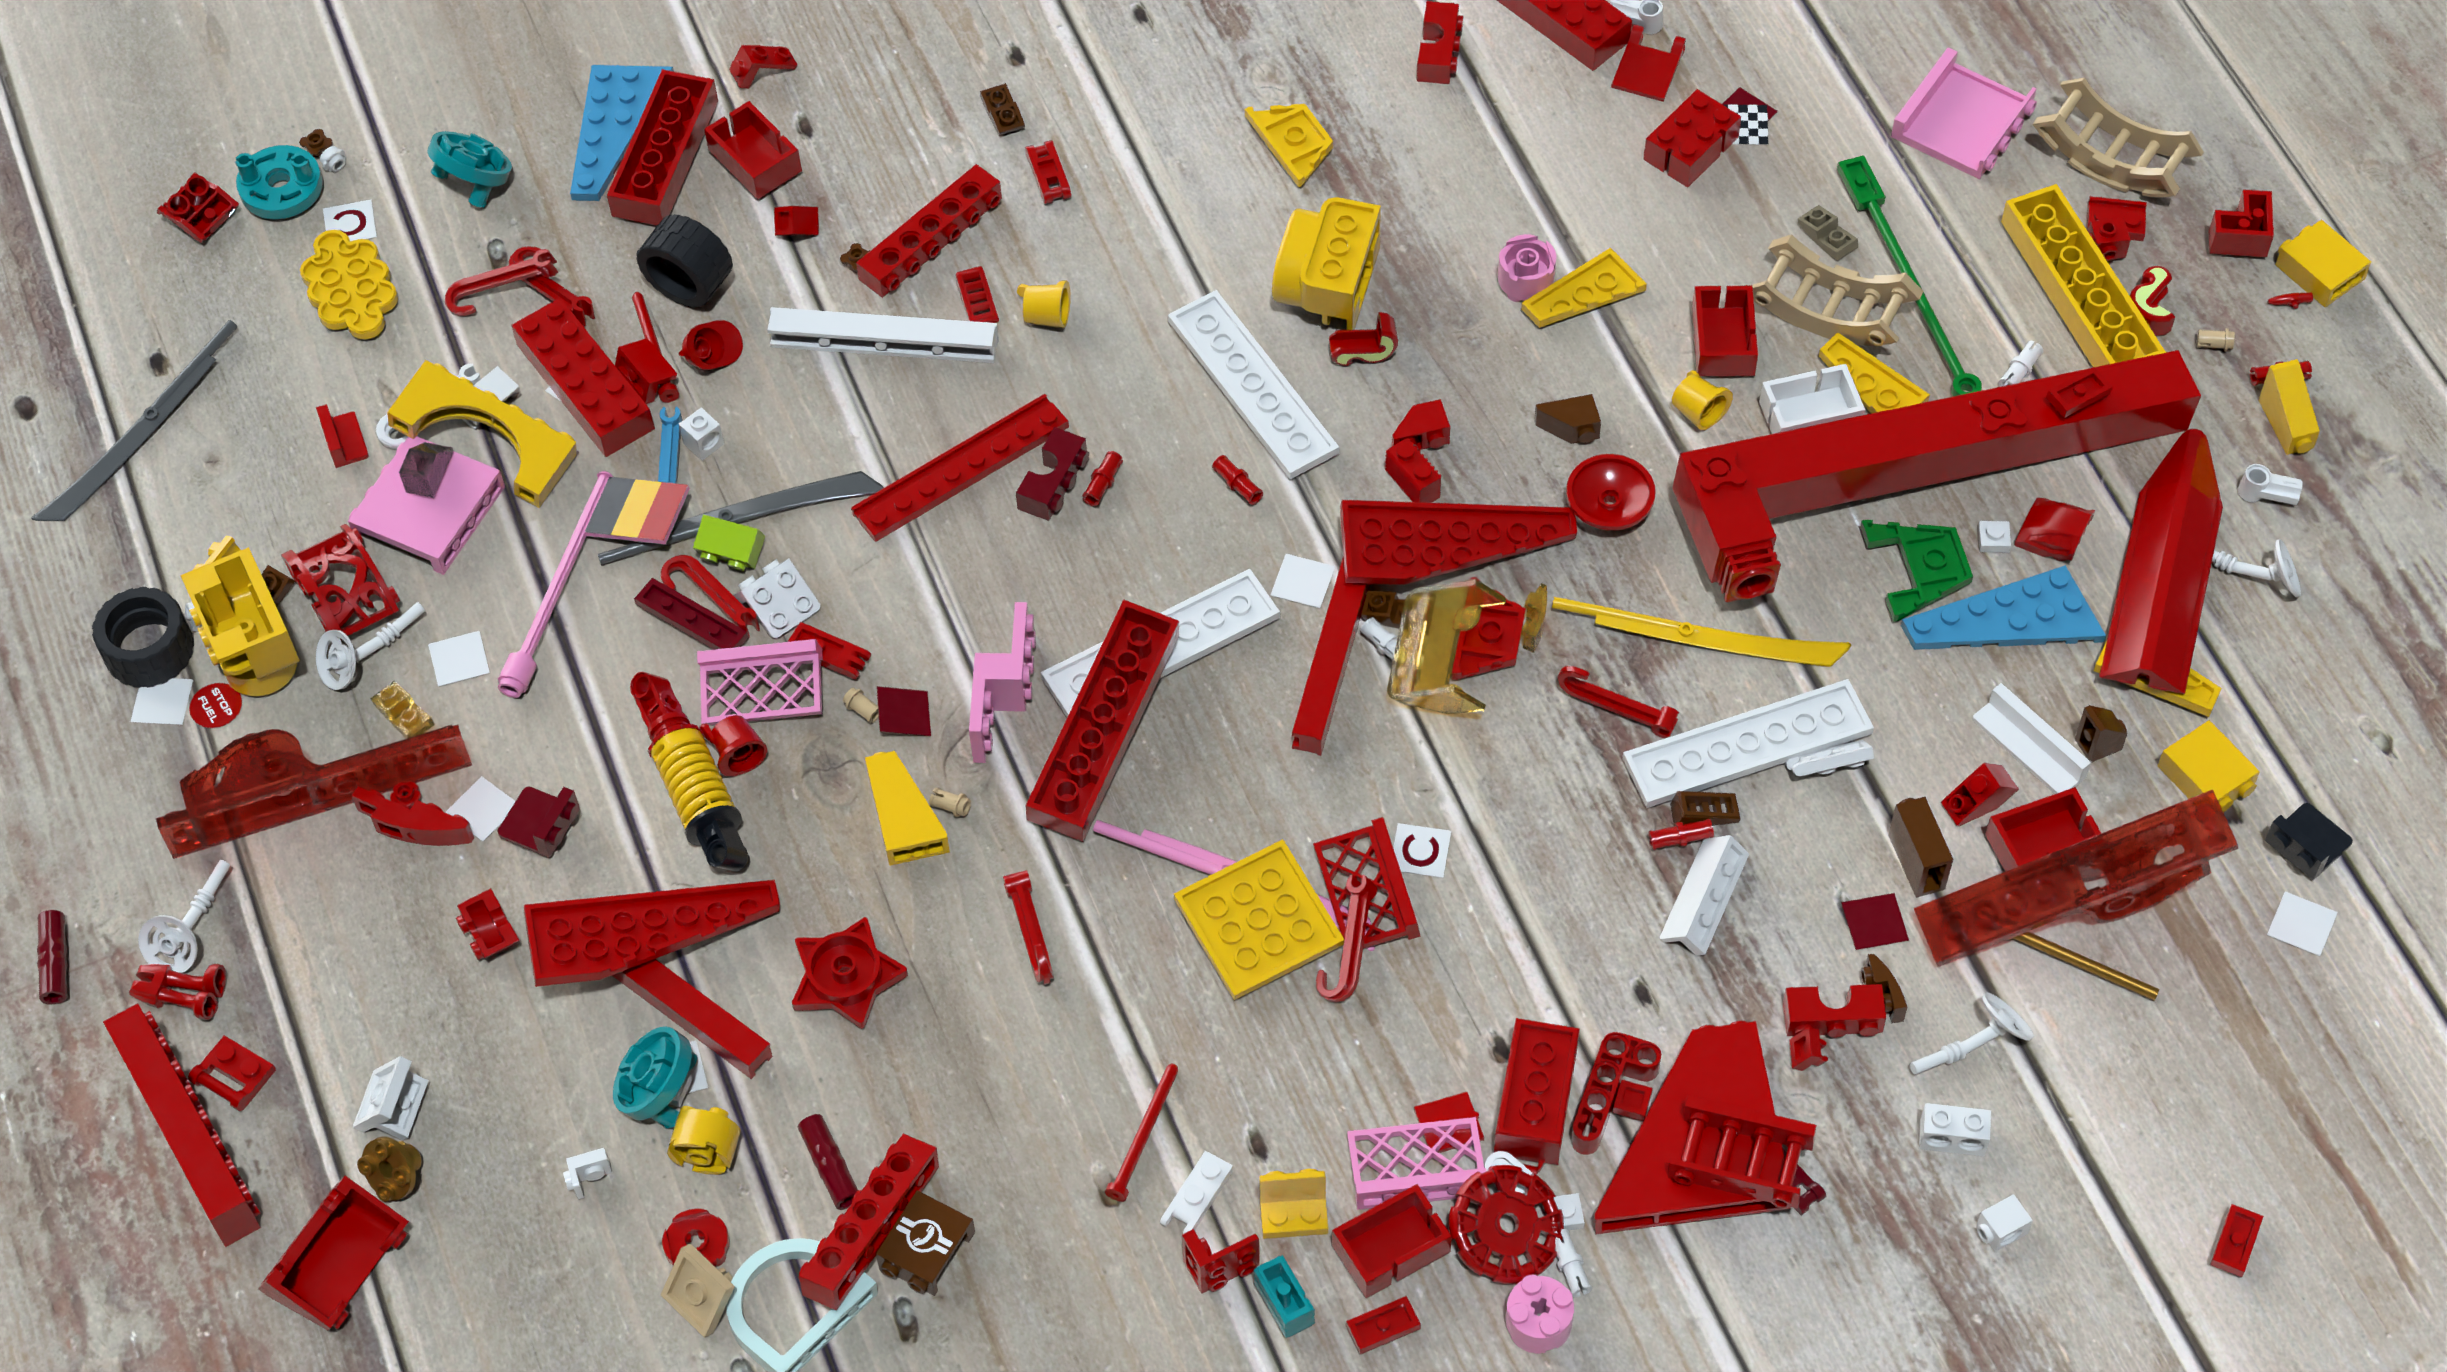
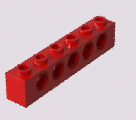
(929, 231)
(867, 1221)

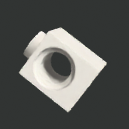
(701, 434)
(2003, 1223)

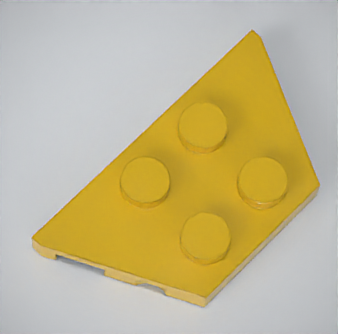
(1292, 137)

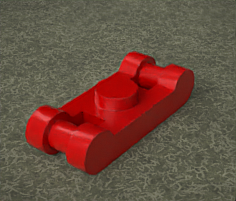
(1048, 171)

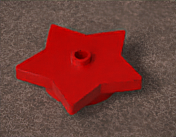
(845, 973)

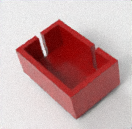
(1694, 137)
(756, 152)
(1725, 335)
(2040, 828)
(1391, 1240)

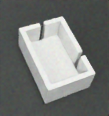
(1793, 404)

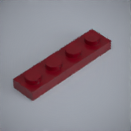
(689, 616)

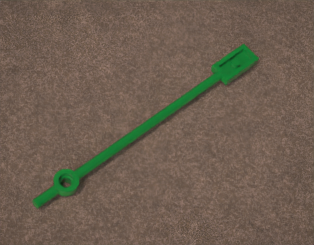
(1868, 194)

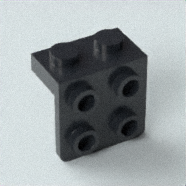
(2308, 840)

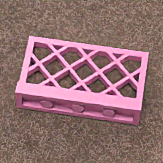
(759, 657)
(1434, 1186)

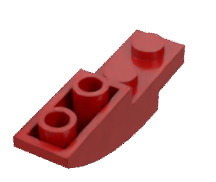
(419, 824)

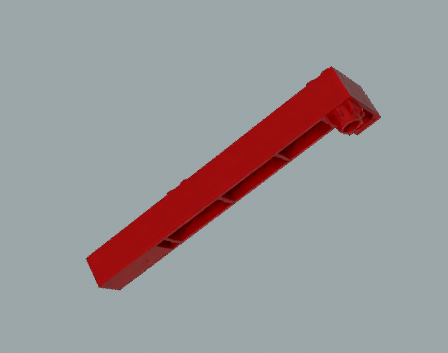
(1742, 484)

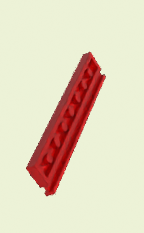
(959, 468)

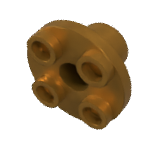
(390, 1167)

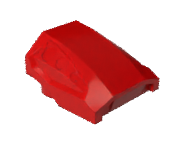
(199, 207)
(2053, 529)

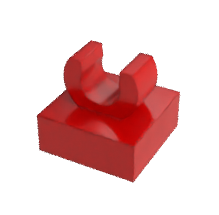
(1806, 1049)

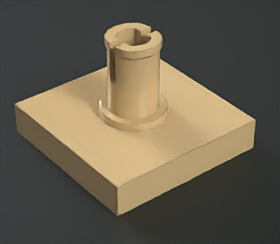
(698, 1290)

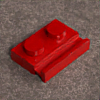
(2132, 211)

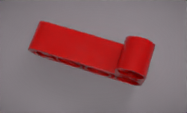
(1605, 1093)

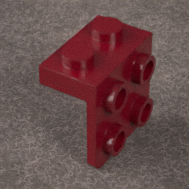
(539, 819)

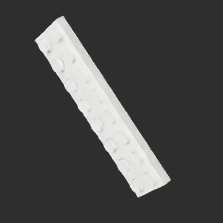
(1253, 384)
(1205, 625)
(1747, 742)

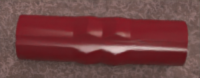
(52, 957)
(828, 1160)

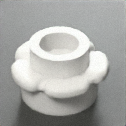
(333, 159)

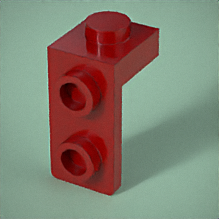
(753, 57)

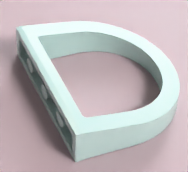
(818, 1335)

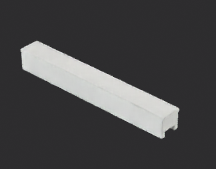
(883, 335)

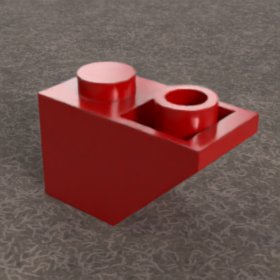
(1425, 426)
(1979, 793)

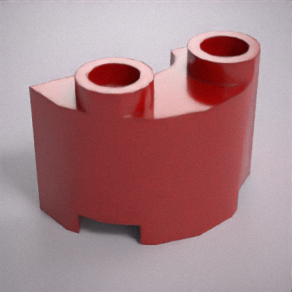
(486, 924)

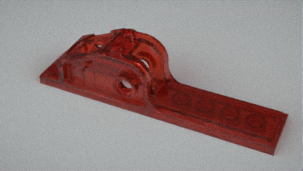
(274, 763)
(2055, 883)

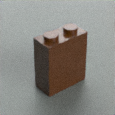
(1920, 846)

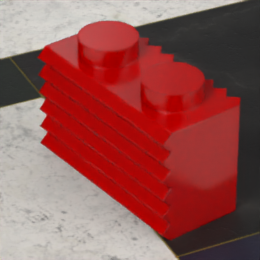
(1413, 472)

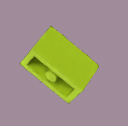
(728, 542)

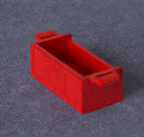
(1536, 1092)

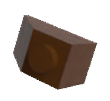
(1570, 419)
(2100, 733)

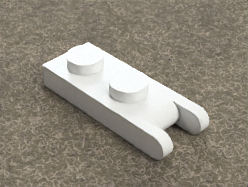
(1828, 759)
(1198, 1191)

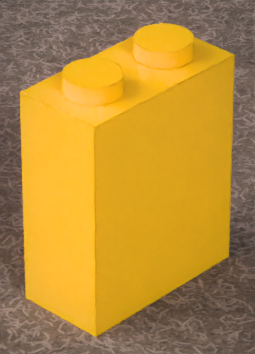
(2322, 262)
(2208, 762)

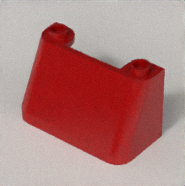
(334, 1254)

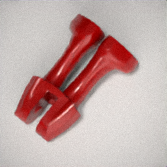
(158, 979)

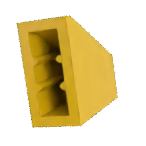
(2289, 407)

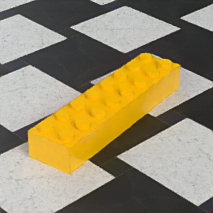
(2078, 278)

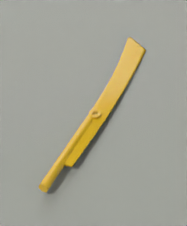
(1788, 650)

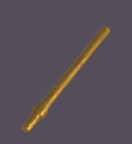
(2088, 964)

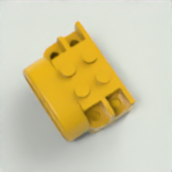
(1328, 259)
(241, 624)

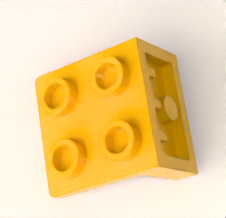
(1293, 1203)

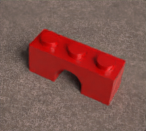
(1437, 59)
(1861, 1015)

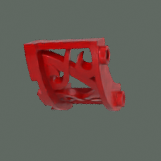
(338, 550)

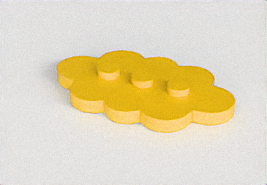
(349, 284)

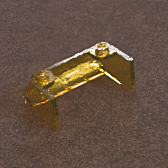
(1429, 642)

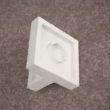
(391, 1099)

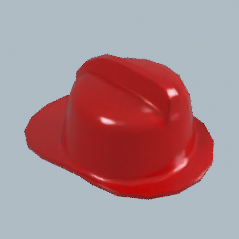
(712, 345)

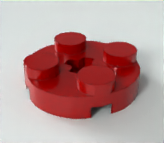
(698, 1223)

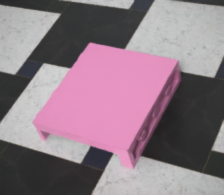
(1962, 116)
(428, 525)

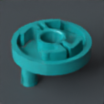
(471, 160)
(274, 164)
(655, 1072)

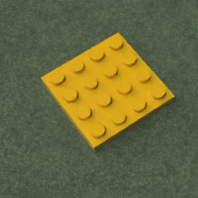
(1258, 919)

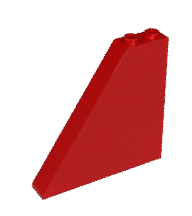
(1713, 1065)

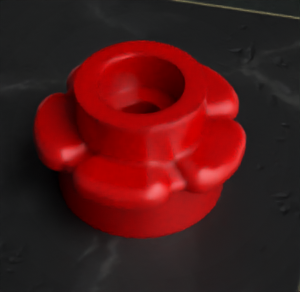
(409, 787)

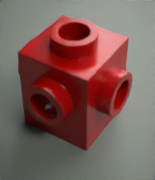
(2110, 237)

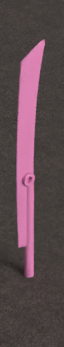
(1187, 855)

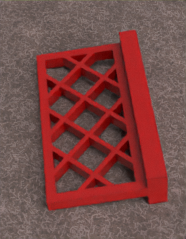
(1389, 871)

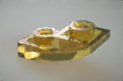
(1536, 615)
(401, 711)

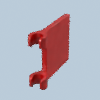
(1647, 69)

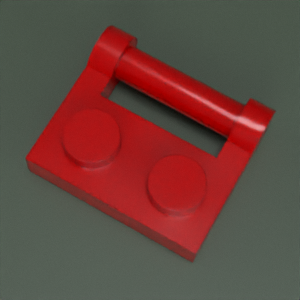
(236, 1064)

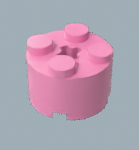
(1526, 267)
(1541, 1296)

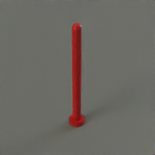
(668, 391)
(1117, 1190)

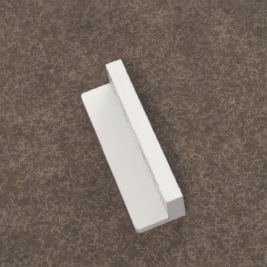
(2032, 741)
(1705, 893)

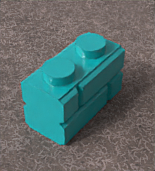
(1284, 1296)

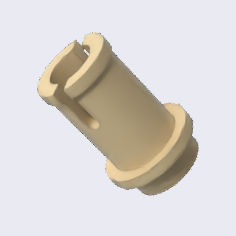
(2216, 339)
(861, 704)
(957, 804)

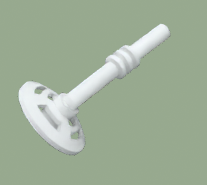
(2282, 569)
(344, 659)
(176, 937)
(2002, 1021)

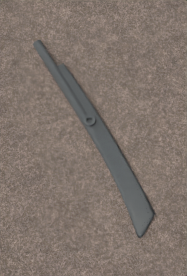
(153, 416)
(819, 491)

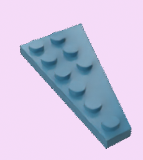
(609, 120)
(2012, 615)

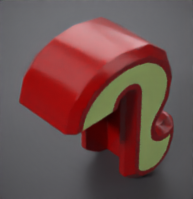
(2147, 296)
(1365, 344)

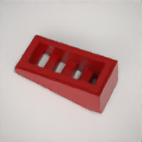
(974, 280)

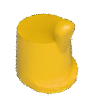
(1046, 303)
(1701, 400)

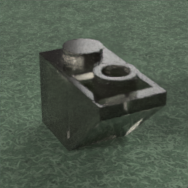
(424, 468)

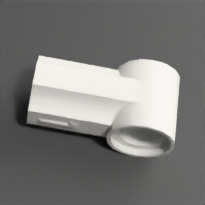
(1643, 13)
(2261, 483)

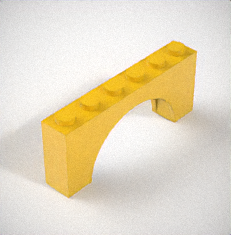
(441, 396)

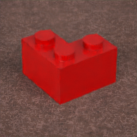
(2244, 231)

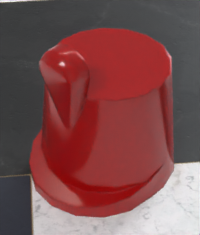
(736, 744)

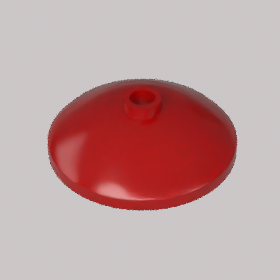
(1612, 480)

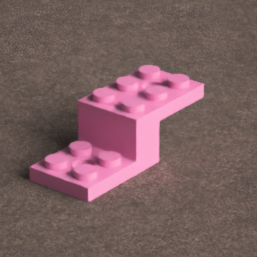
(1001, 682)

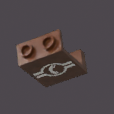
(923, 1242)

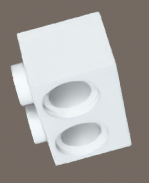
(1955, 1129)

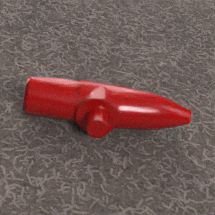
(2291, 299)

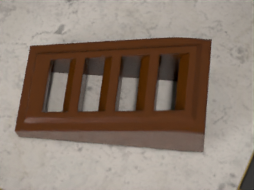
(1685, 802)

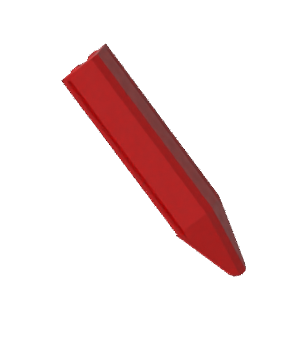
(2166, 570)

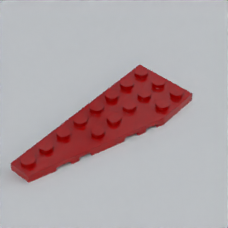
(1424, 540)
(614, 933)

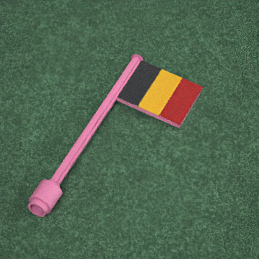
(614, 511)

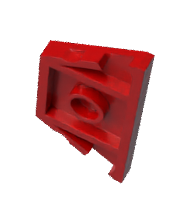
(1491, 642)

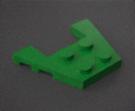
(1932, 560)

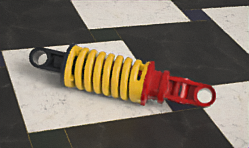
(689, 774)

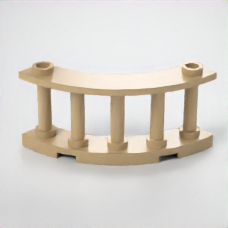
(2104, 167)
(1843, 282)

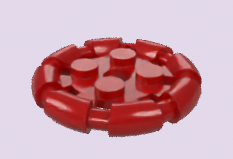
(1488, 1229)

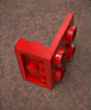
(1216, 1269)

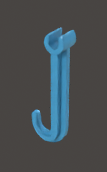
(669, 446)

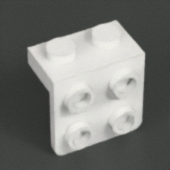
(778, 597)

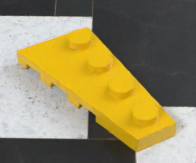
(1585, 288)
(1876, 382)
(2199, 695)

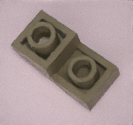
(1825, 232)

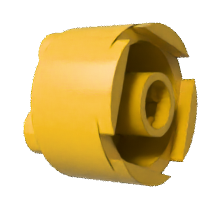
(704, 1140)

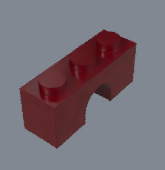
(1045, 493)

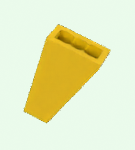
(904, 815)

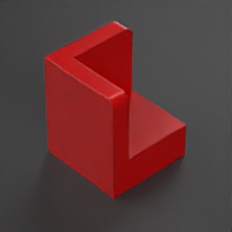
(796, 220)

